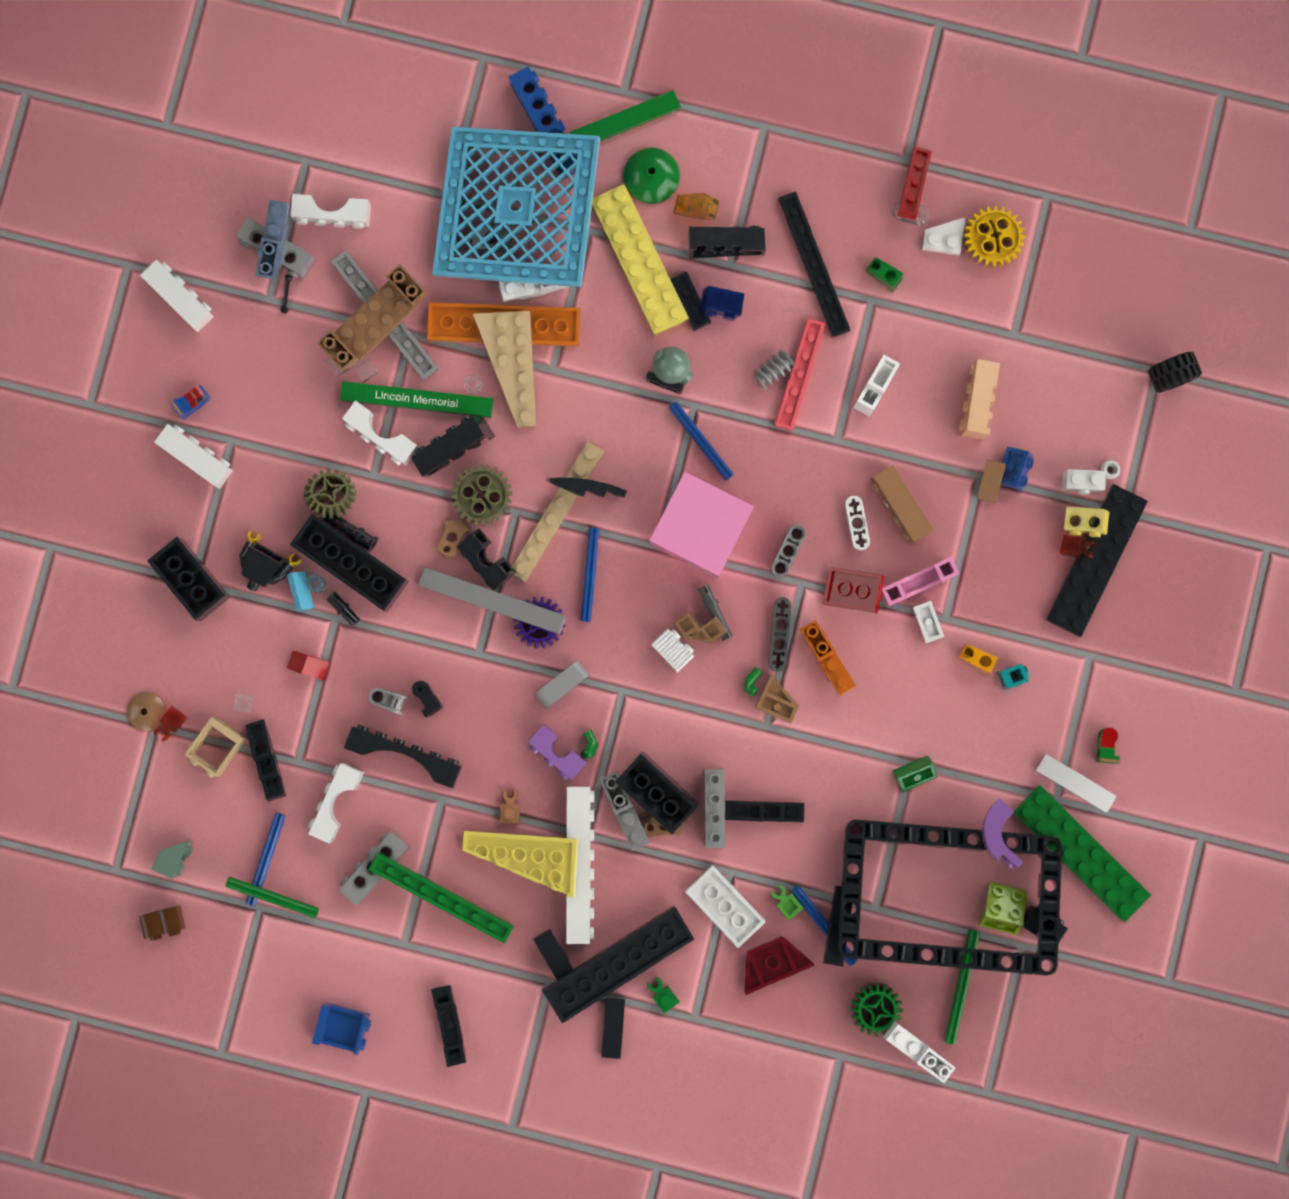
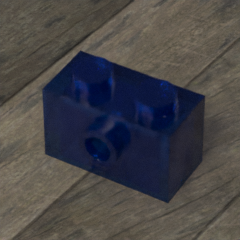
(721, 302)

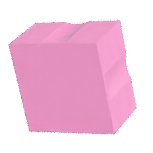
(701, 525)

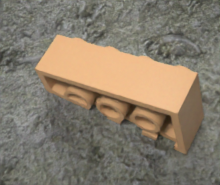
(979, 400)

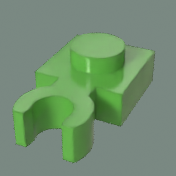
(788, 904)

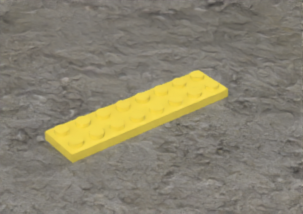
(639, 260)

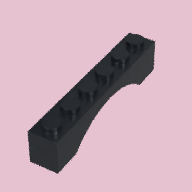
(441, 770)

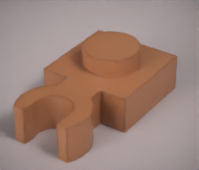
(510, 811)

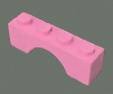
(919, 581)

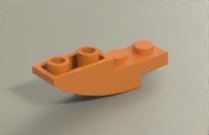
(827, 658)

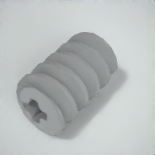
(773, 368)

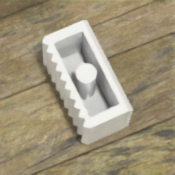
(672, 649)

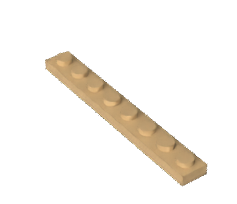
(555, 514)

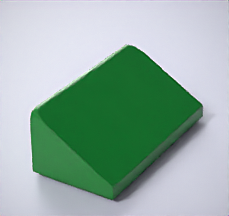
(915, 773)

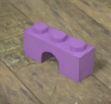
(543, 742)

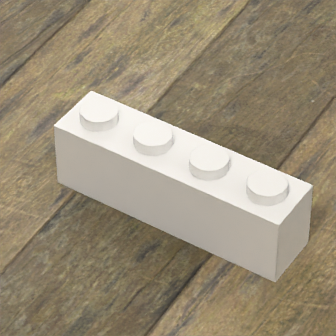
(176, 295)
(193, 456)

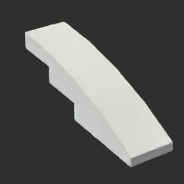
(1076, 783)

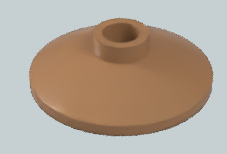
(155, 711)

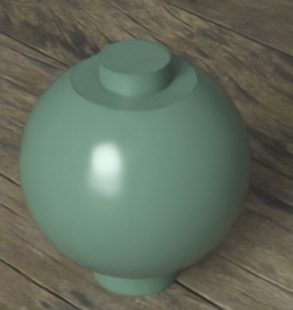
(672, 365)

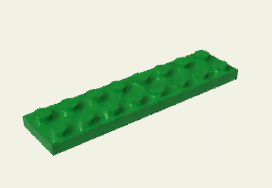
(1083, 854)

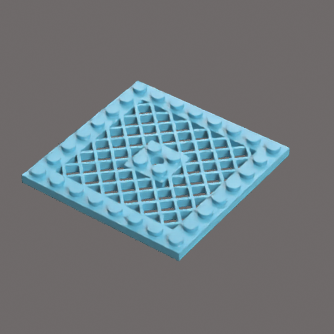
(495, 140)

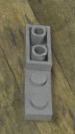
(625, 812)

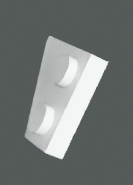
(945, 238)

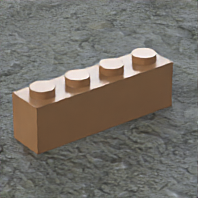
(901, 504)

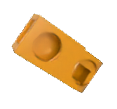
(978, 658)

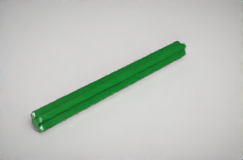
(961, 990)

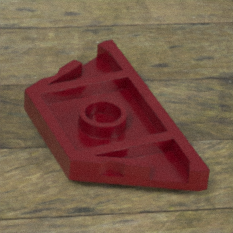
(772, 963)

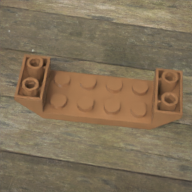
(373, 320)

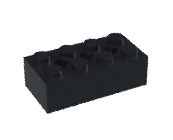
(175, 578)

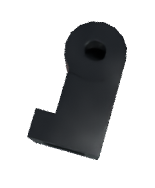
(428, 698)

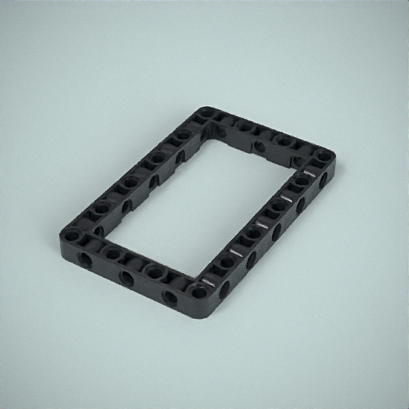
(944, 955)

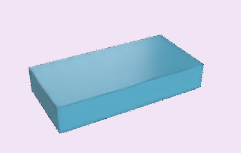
(300, 591)

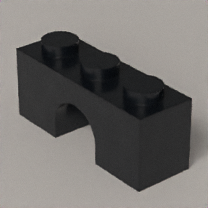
(474, 550)

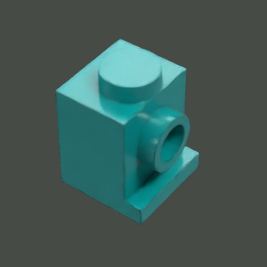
(1021, 672)

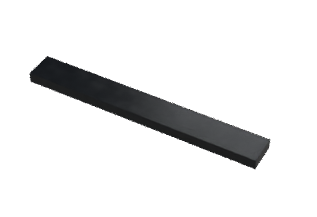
(814, 264)

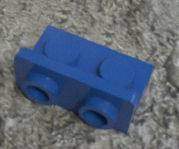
(1017, 467)

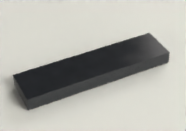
(831, 953)

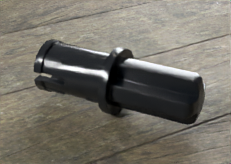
(343, 609)

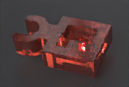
(1074, 546)
(172, 721)

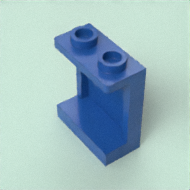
(341, 1028)

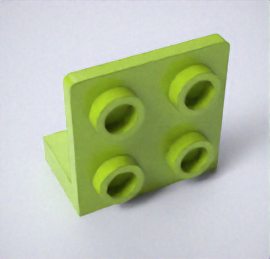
(1004, 908)

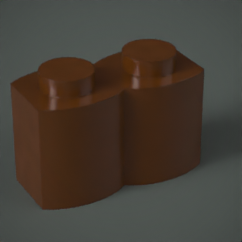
(162, 922)

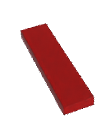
(914, 183)

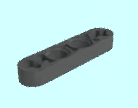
(777, 634)

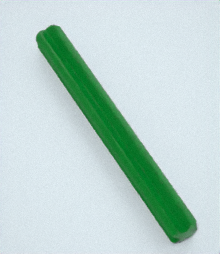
(272, 897)

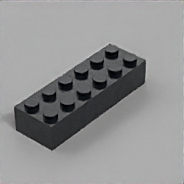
(349, 563)

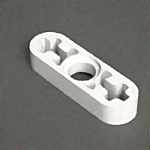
(864, 536)

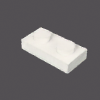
(928, 622)

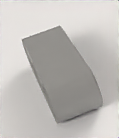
(785, 560)
(562, 684)

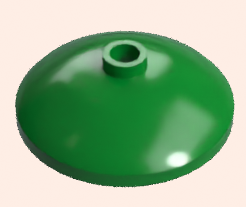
(651, 187)

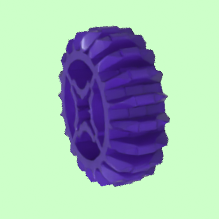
(527, 635)

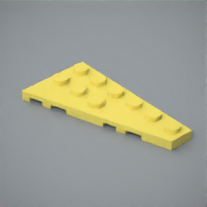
(537, 858)

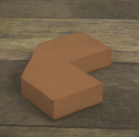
(692, 630)

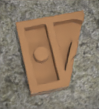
(777, 701)

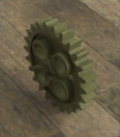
(467, 504)

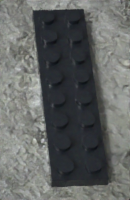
(1091, 574)
(617, 964)

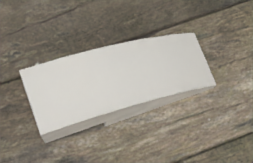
(876, 385)

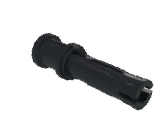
(359, 534)

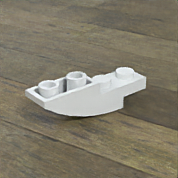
(522, 291)
(919, 1052)

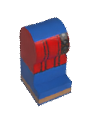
(190, 402)

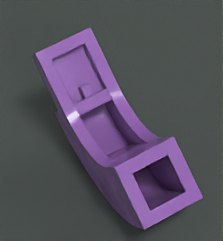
(992, 834)

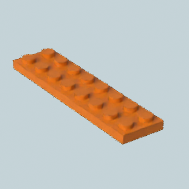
(548, 324)

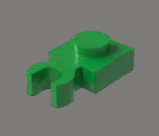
(664, 996)

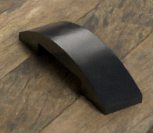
(449, 1025)

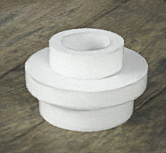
(1114, 465)

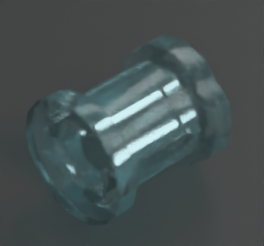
(317, 589)

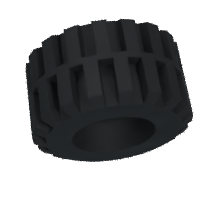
(1174, 372)

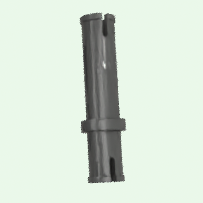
(713, 608)

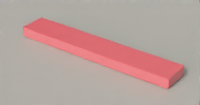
(799, 374)

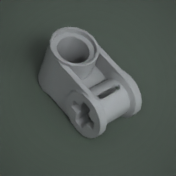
(389, 700)

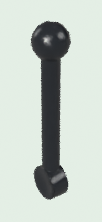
(284, 309)

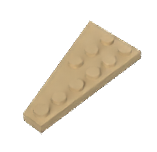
(510, 350)

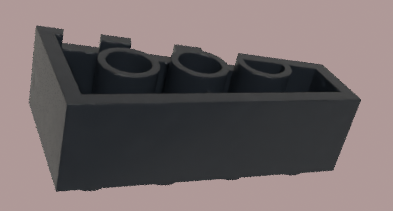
(726, 241)
(451, 445)

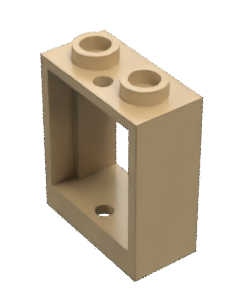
(226, 730)

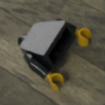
(262, 564)

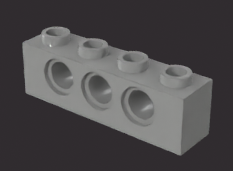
(299, 267)
(714, 808)
(349, 886)

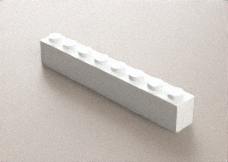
(579, 826)

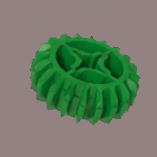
(875, 1017)

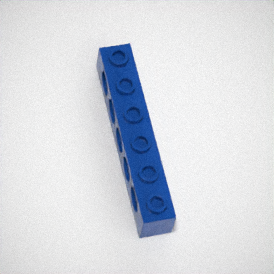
(523, 80)

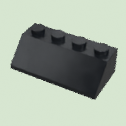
(657, 792)

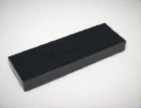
(690, 301)
(613, 1028)

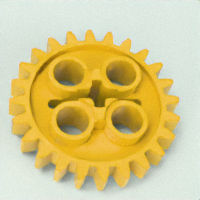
(1011, 234)

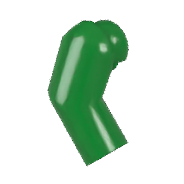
(749, 682)
(591, 746)

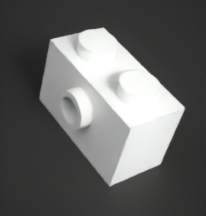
(1083, 481)

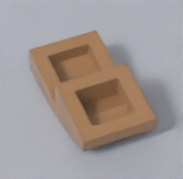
(991, 481)

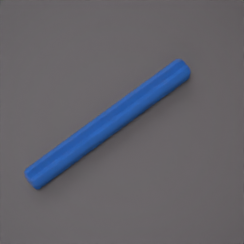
(701, 441)
(589, 577)
(266, 855)
(816, 915)

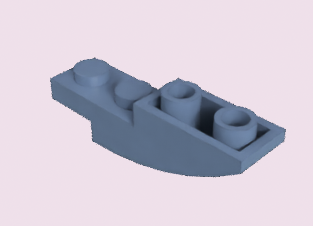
(274, 239)

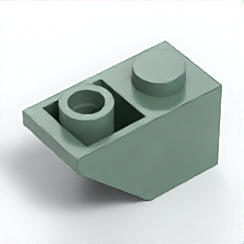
(171, 860)

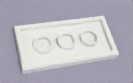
(725, 906)

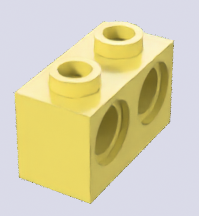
(1087, 516)

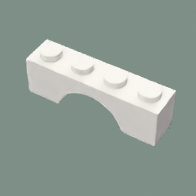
(354, 213)
(361, 419)
(325, 824)

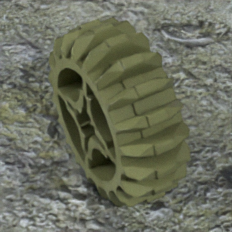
(342, 486)

